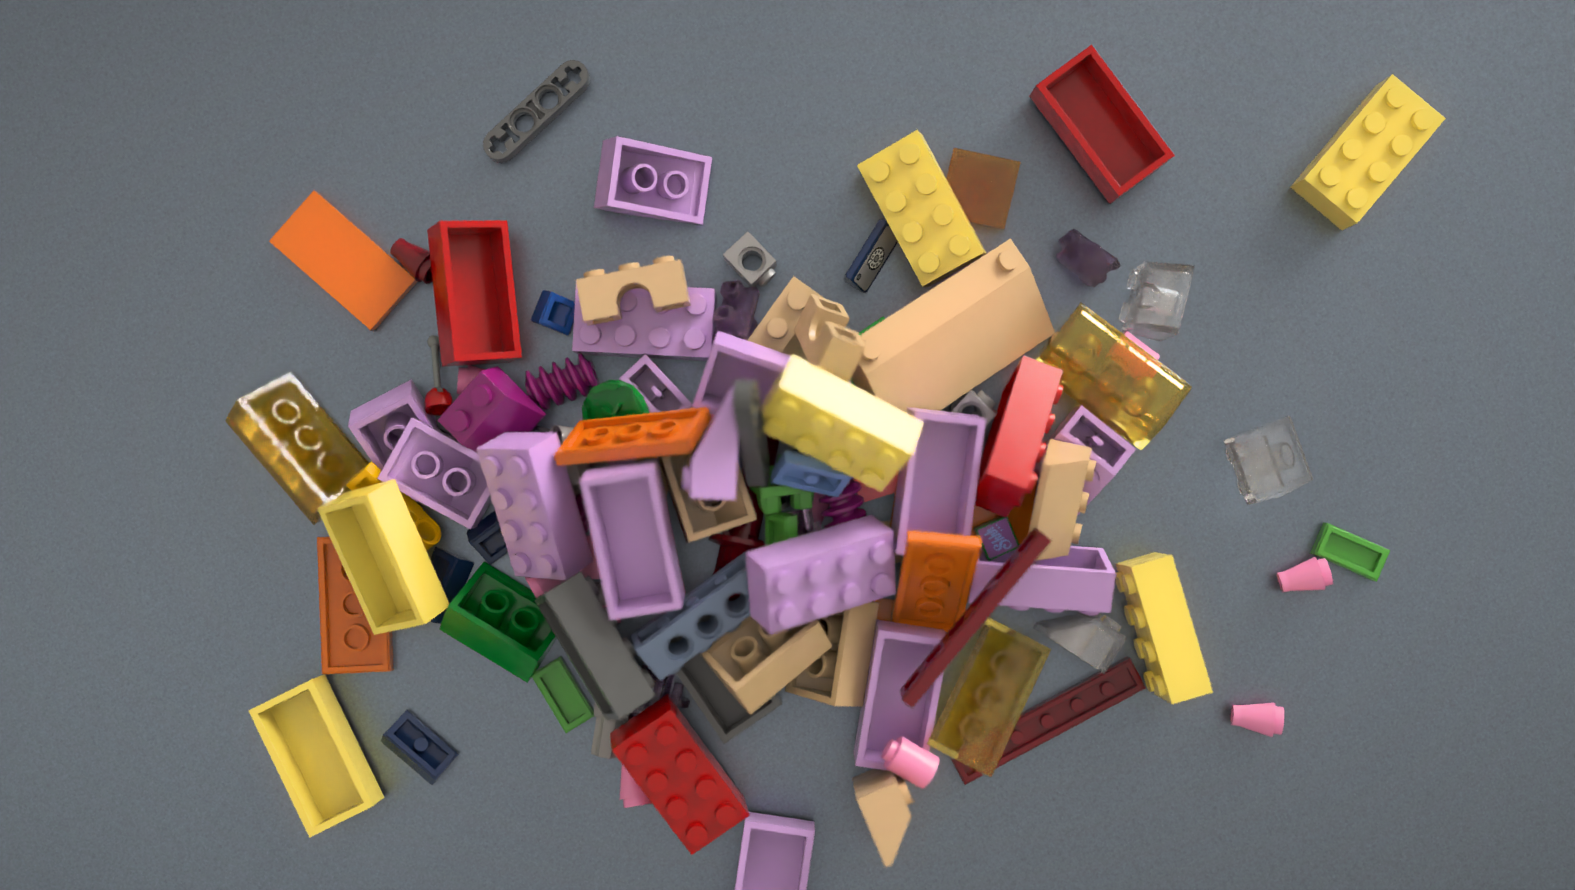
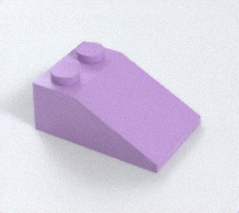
(652, 181)
(384, 419)
(714, 460)
(439, 473)

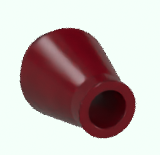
(414, 260)

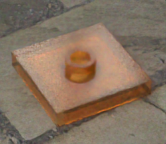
(983, 186)

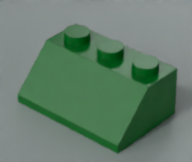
(500, 622)

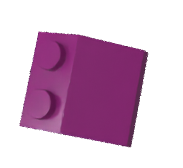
(489, 409)

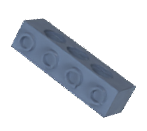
(710, 598)

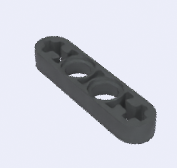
(541, 116)
(751, 433)

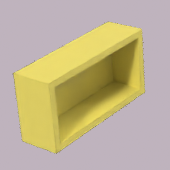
(1367, 152)
(921, 209)
(839, 424)
(384, 557)
(1162, 627)
(316, 755)

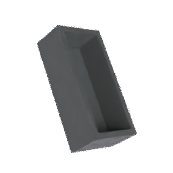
(596, 647)
(715, 700)

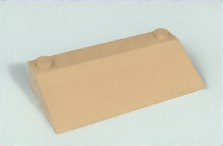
(955, 334)

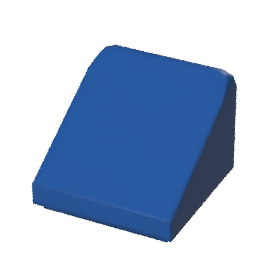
(554, 312)

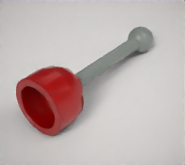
(438, 398)

